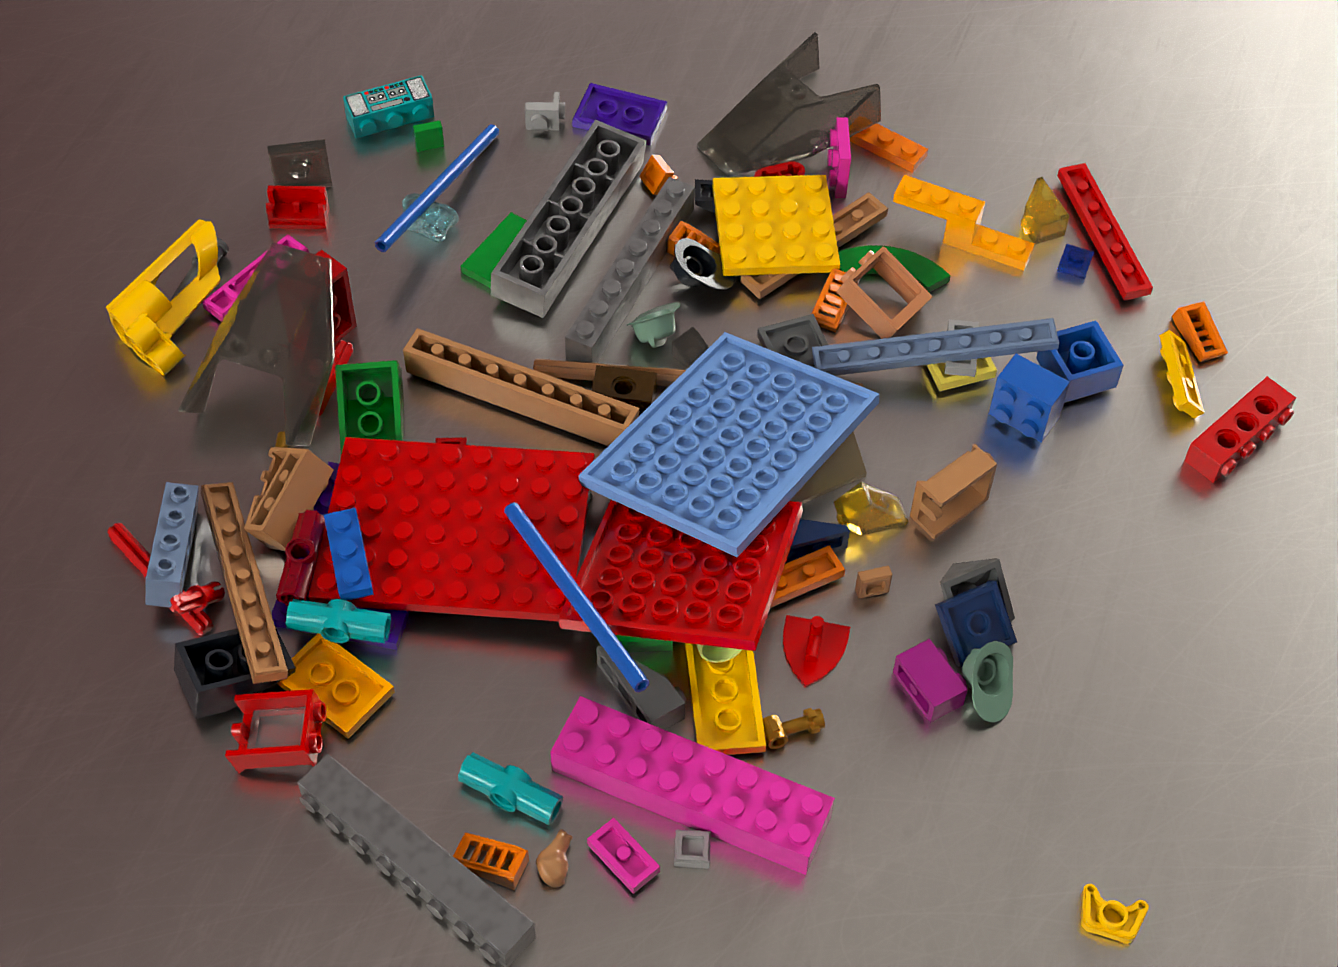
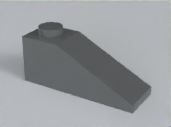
(658, 704)

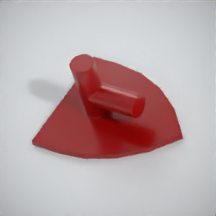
(813, 646)

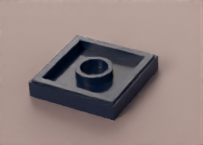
(975, 620)

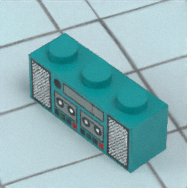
(388, 106)

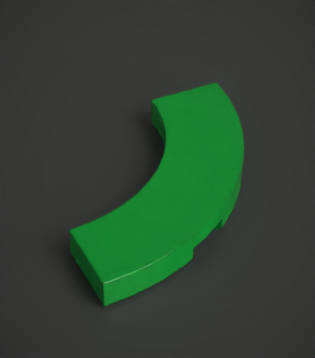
(922, 269)

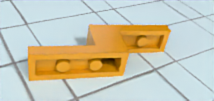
(963, 222)

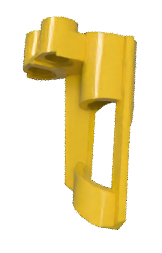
(147, 317)

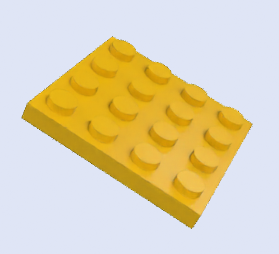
(775, 225)

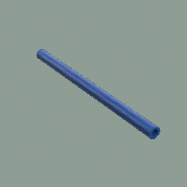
(430, 195)
(577, 598)

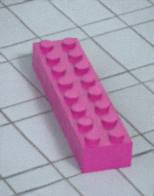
(692, 784)

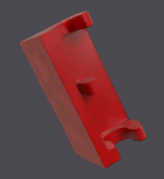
(297, 207)

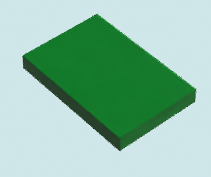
(488, 254)

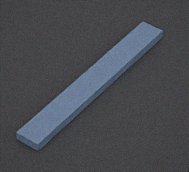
(936, 347)

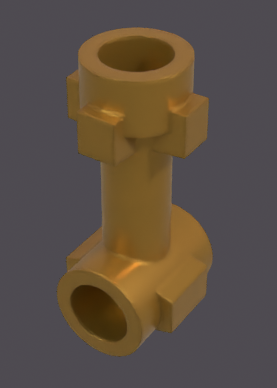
(777, 732)

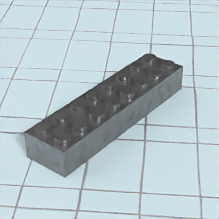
(567, 219)

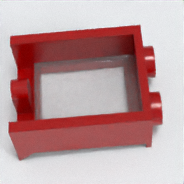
(277, 730)

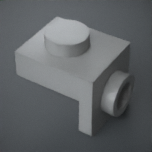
(544, 114)

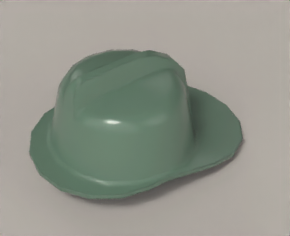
(656, 324)
(990, 678)

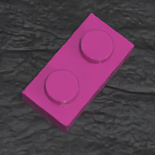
(623, 855)

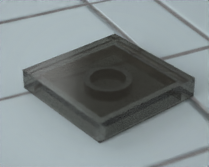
(300, 164)

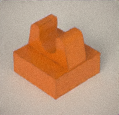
(656, 174)

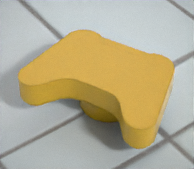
(1111, 917)

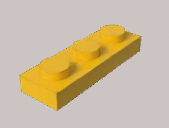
(1181, 374)

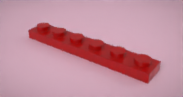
(1105, 232)

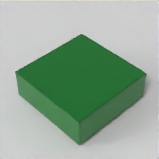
(428, 136)

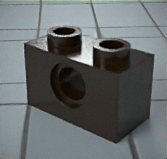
(626, 385)

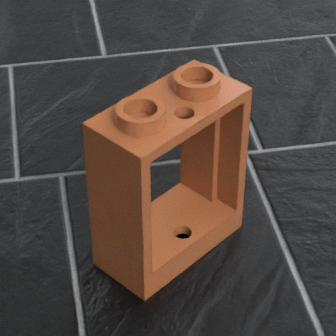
(897, 277)

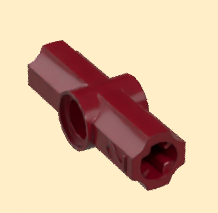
(305, 543)

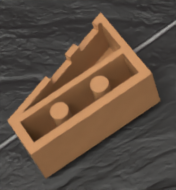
(289, 488)

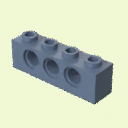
(172, 544)

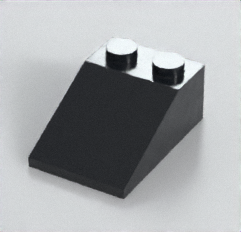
(216, 670)

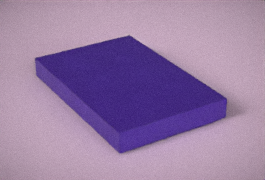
(622, 110)

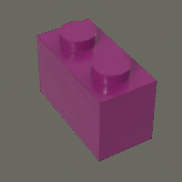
(930, 680)

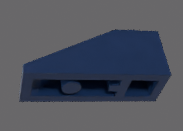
(817, 535)

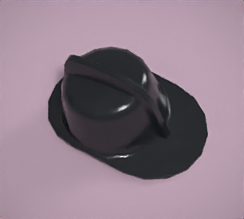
(699, 266)

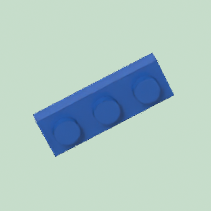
(348, 554)

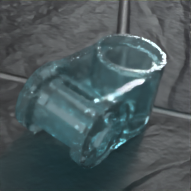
(433, 219)

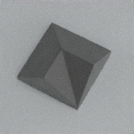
(971, 574)

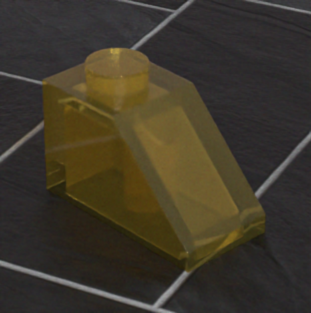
(1043, 214)
(869, 510)

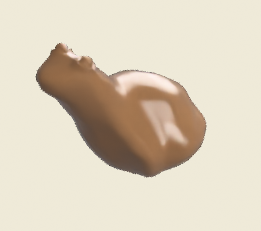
(553, 862)

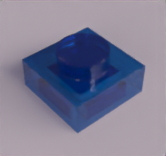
(1075, 261)

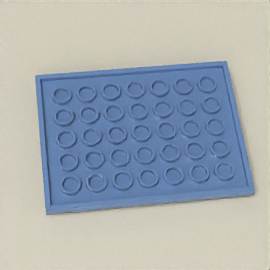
(729, 442)

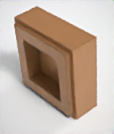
(873, 582)

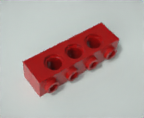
(1240, 429)

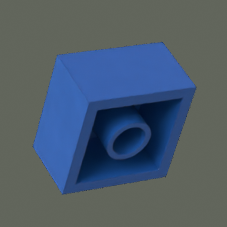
(1084, 360)
(1028, 397)

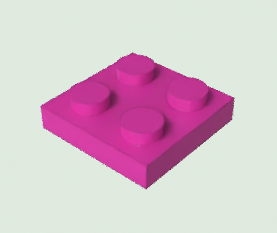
(839, 157)

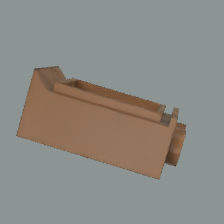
(953, 492)

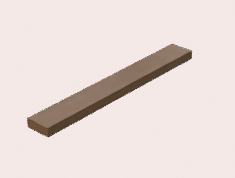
(244, 583)

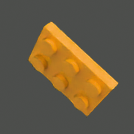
(340, 681)

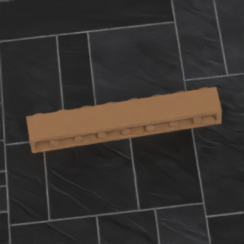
(517, 388)

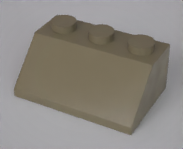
(837, 471)

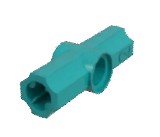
(338, 621)
(510, 788)

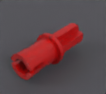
(197, 598)

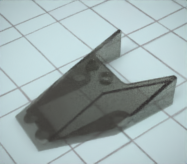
(785, 118)
(281, 328)

